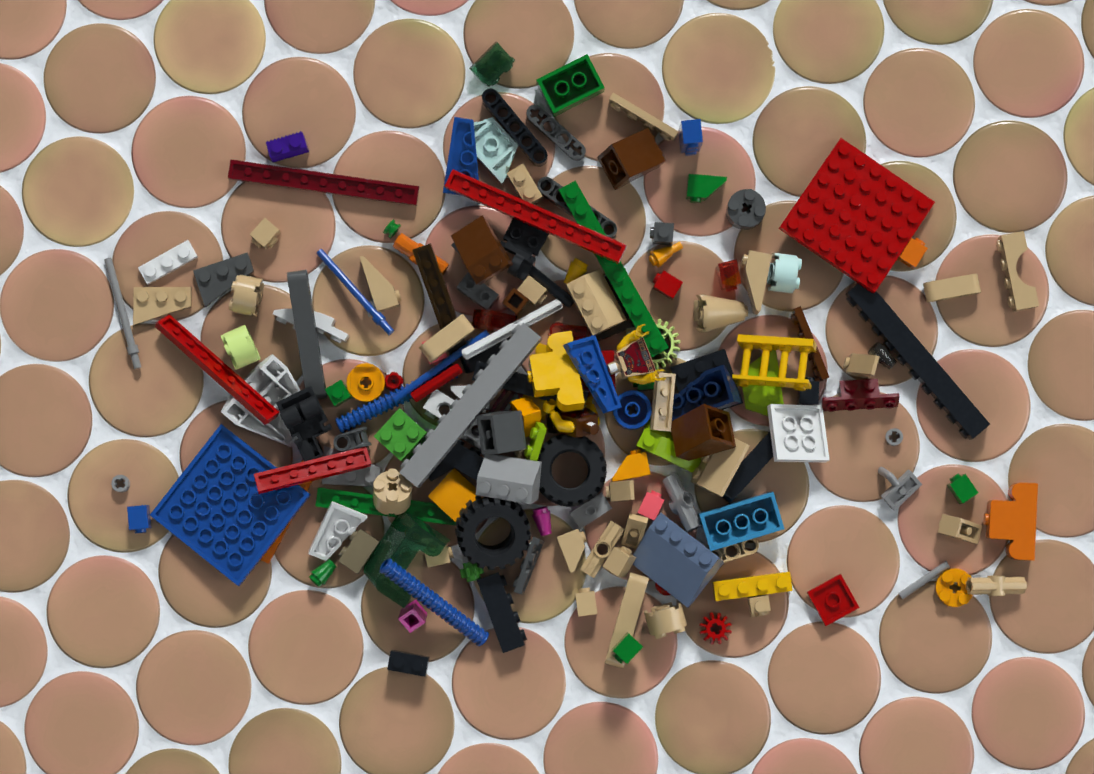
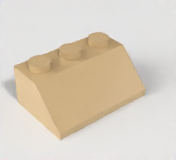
(596, 302)
(719, 468)

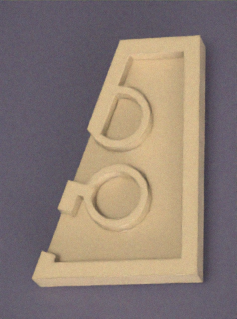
(159, 301)

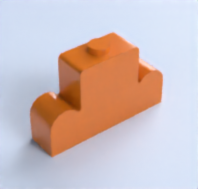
(1015, 520)

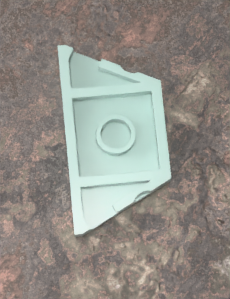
(494, 147)

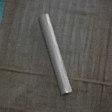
(923, 580)

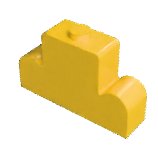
(556, 375)

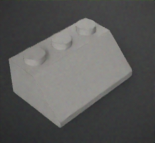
(509, 478)

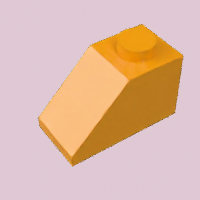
(633, 466)

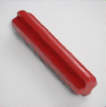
(436, 382)

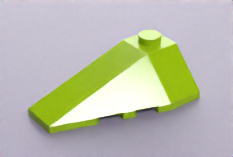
(662, 445)

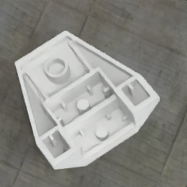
(273, 383)

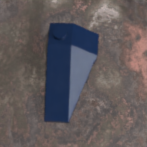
(712, 388)

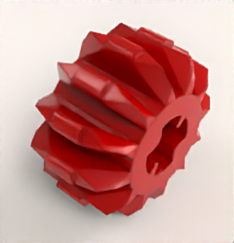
(718, 622)

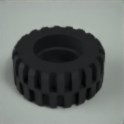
(596, 470)
(498, 554)

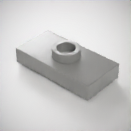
(590, 511)

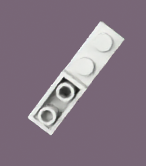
(323, 324)

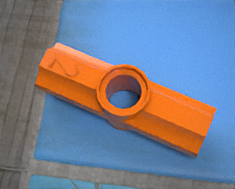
(406, 245)

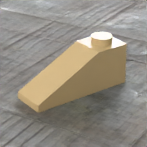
(381, 290)
(861, 365)

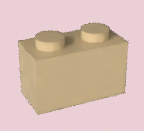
(524, 185)

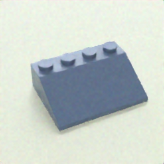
(676, 560)

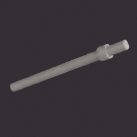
(132, 349)

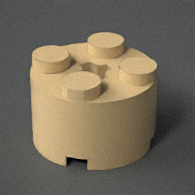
(247, 295)
(392, 493)
(665, 619)

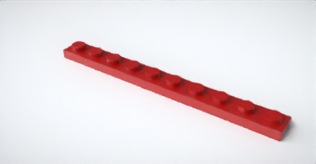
(535, 216)

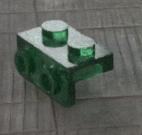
(492, 65)

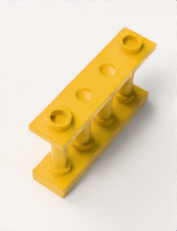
(770, 343)

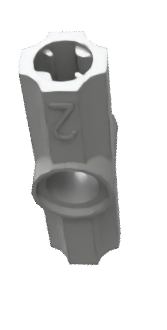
(681, 502)

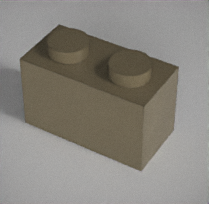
(358, 551)

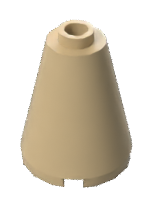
(717, 312)

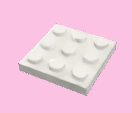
(798, 433)

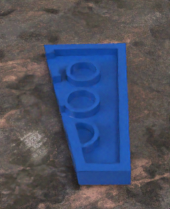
(462, 150)
(592, 368)

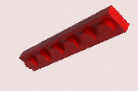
(312, 470)

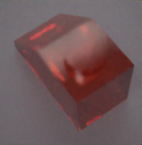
(728, 275)
(491, 320)

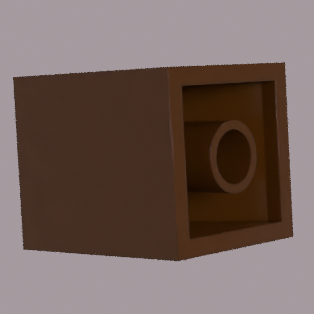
(631, 158)
(702, 433)

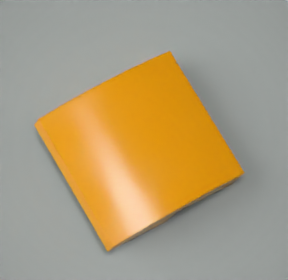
(453, 494)

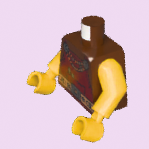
(576, 422)

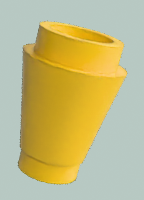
(576, 269)

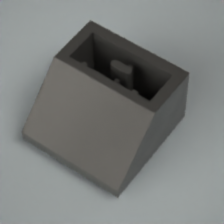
(501, 432)

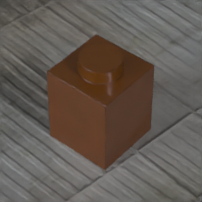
(515, 302)

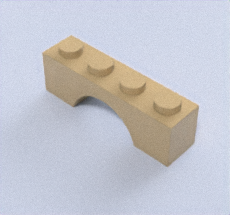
(1021, 295)

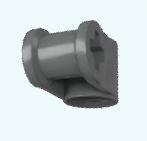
(353, 439)

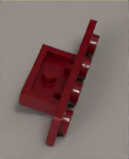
(860, 395)

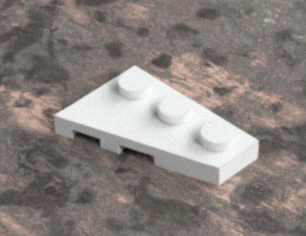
(334, 529)

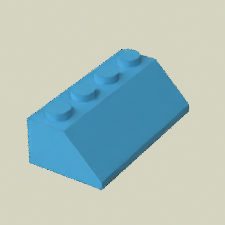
(741, 521)

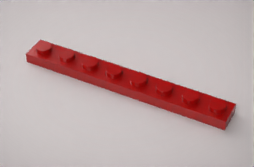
(217, 369)

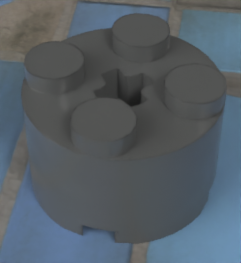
(745, 220)

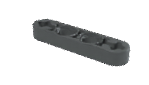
(558, 130)

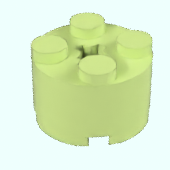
(240, 347)

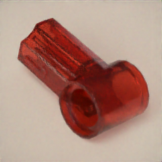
(578, 332)

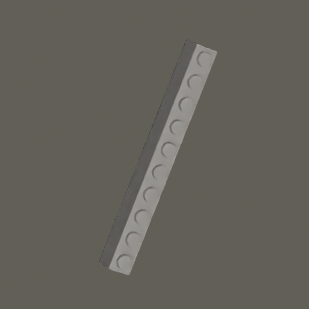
(471, 404)

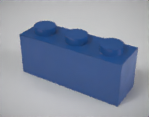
(690, 137)

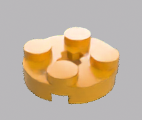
(374, 389)
(943, 590)

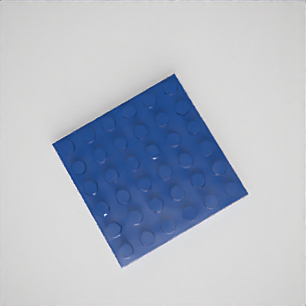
(219, 508)

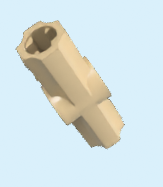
(609, 538)
(996, 585)

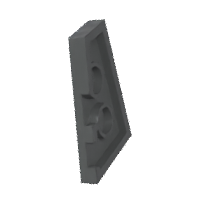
(218, 277)

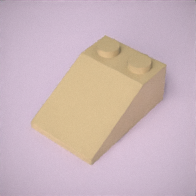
(755, 275)

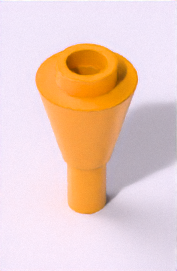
(660, 256)

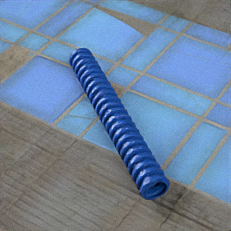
(374, 408)
(434, 602)

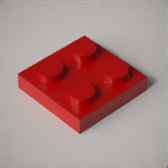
(833, 599)

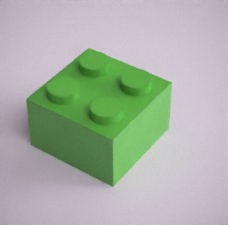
(401, 435)

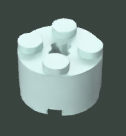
(784, 273)

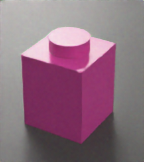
(412, 616)

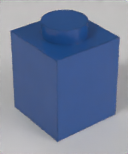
(139, 518)

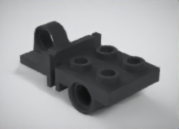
(523, 243)
(306, 420)

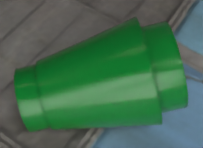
(322, 573)

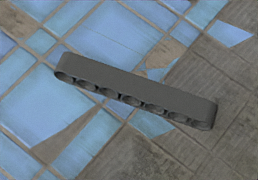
(306, 332)

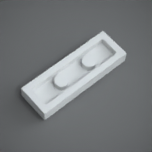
(168, 262)

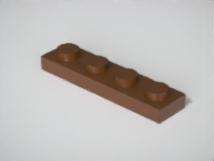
(819, 369)

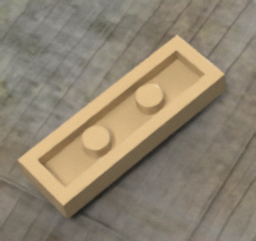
(663, 402)

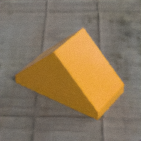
(530, 413)

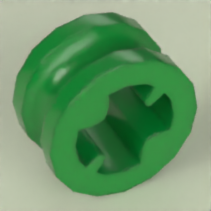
(391, 229)

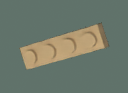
(650, 122)

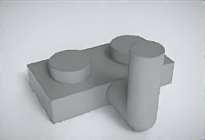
(900, 489)

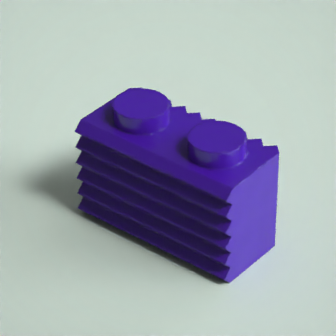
(287, 147)

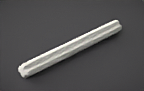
(505, 332)

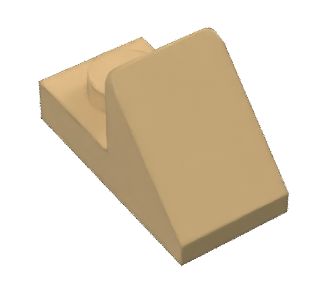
(634, 530)

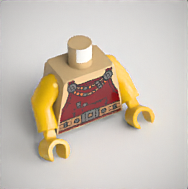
(634, 359)

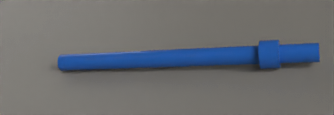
(378, 317)
(436, 369)

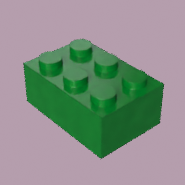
(570, 85)

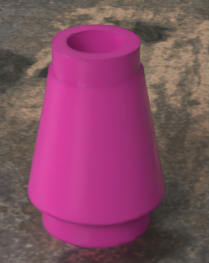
(542, 520)

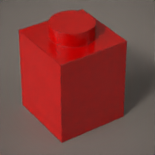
(666, 284)

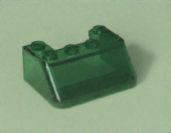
(401, 544)

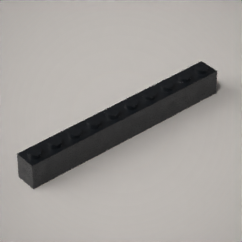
(918, 360)

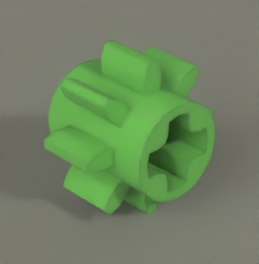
(471, 572)

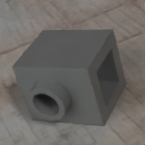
(662, 233)

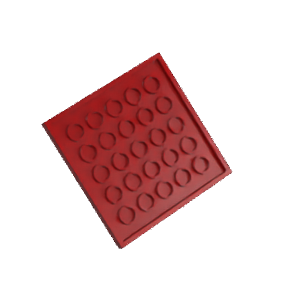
(856, 215)

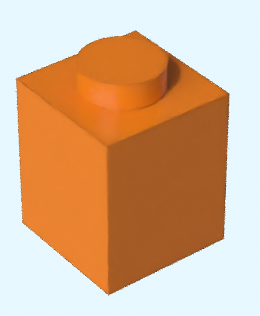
(913, 253)

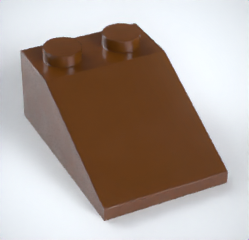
(481, 250)

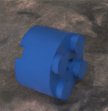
(643, 410)

